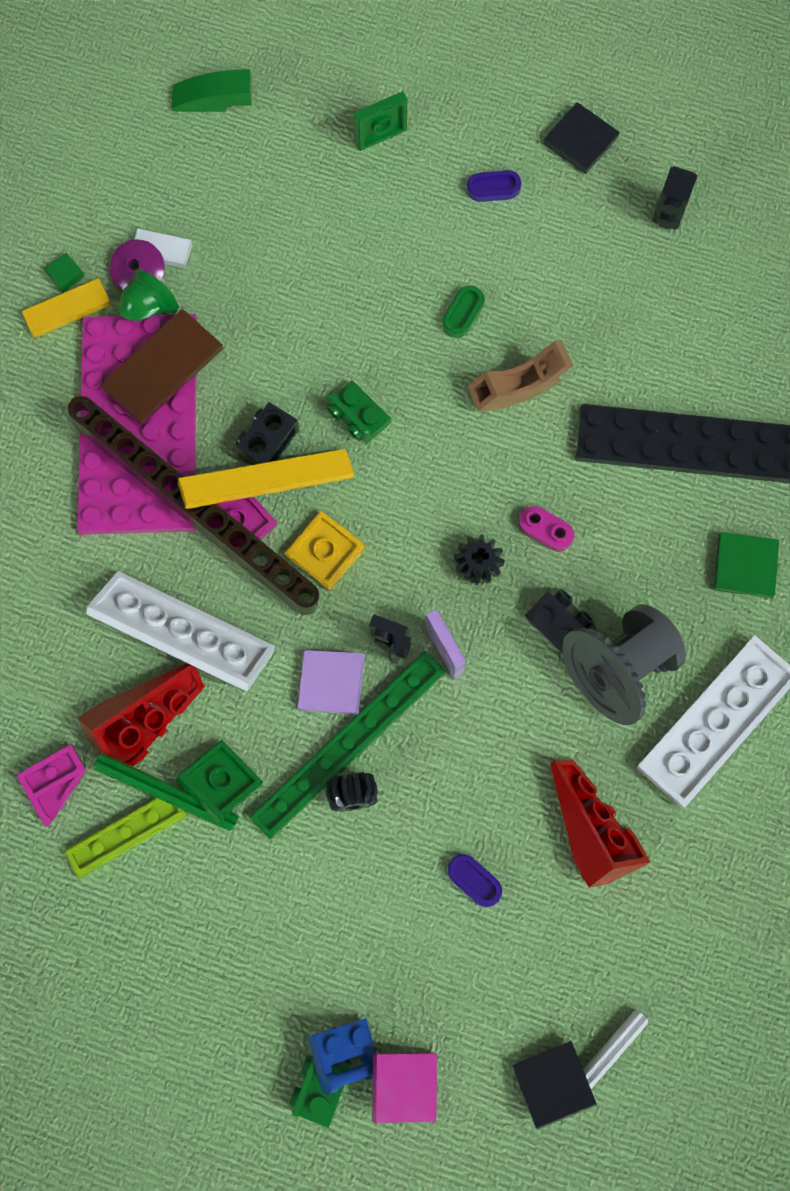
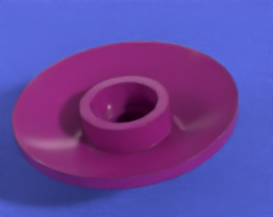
(138, 250)

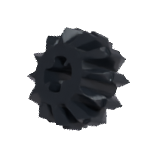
(490, 563)
(352, 792)

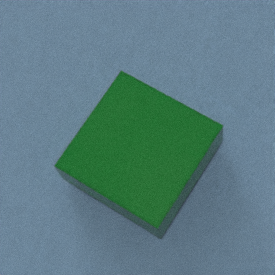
(64, 272)

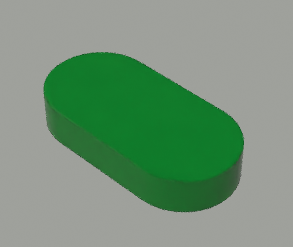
(463, 311)

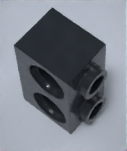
(274, 440)

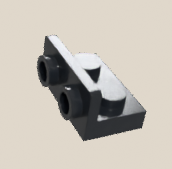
(388, 633)

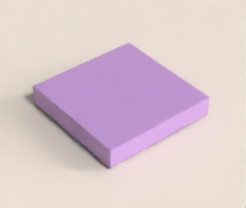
(445, 644)
(331, 682)

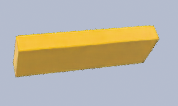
(66, 308)

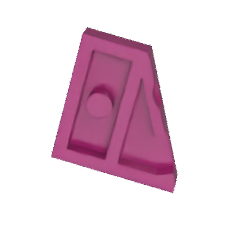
(52, 782)

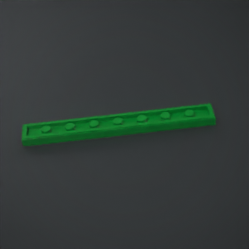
(347, 745)

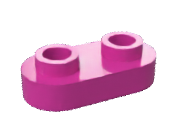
(544, 530)

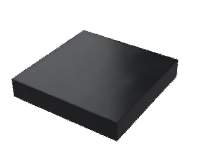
(581, 138)
(554, 1085)

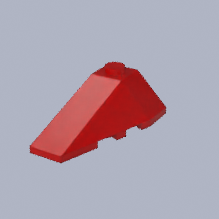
(135, 718)
(595, 837)

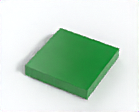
(380, 121)
(746, 565)
(219, 781)

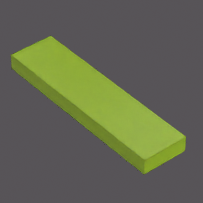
(122, 836)

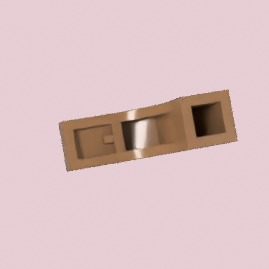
(512, 386)

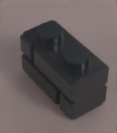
(674, 198)

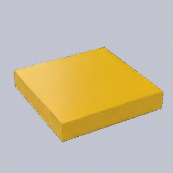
(325, 550)

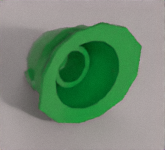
(146, 298)

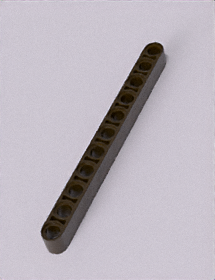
(198, 518)

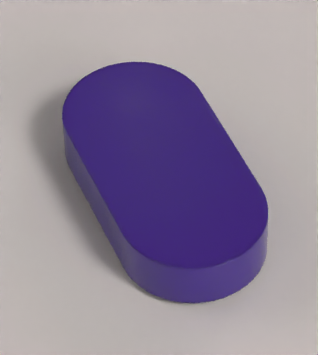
(494, 186)
(474, 880)

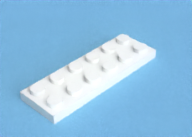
(181, 630)
(717, 722)

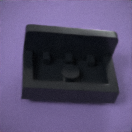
(557, 616)

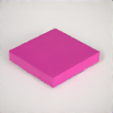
(250, 515)
(404, 1087)

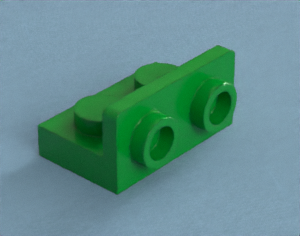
(358, 412)
(310, 1100)

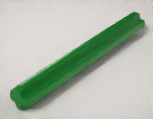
(158, 789)

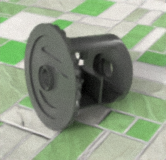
(611, 671)

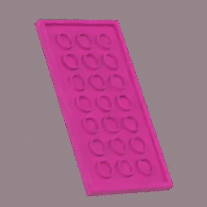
(108, 494)

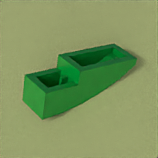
(213, 91)

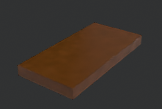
(162, 366)

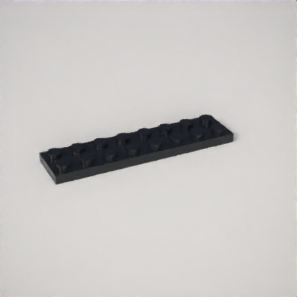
(684, 443)

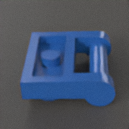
(339, 1045)

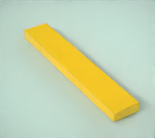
(265, 478)

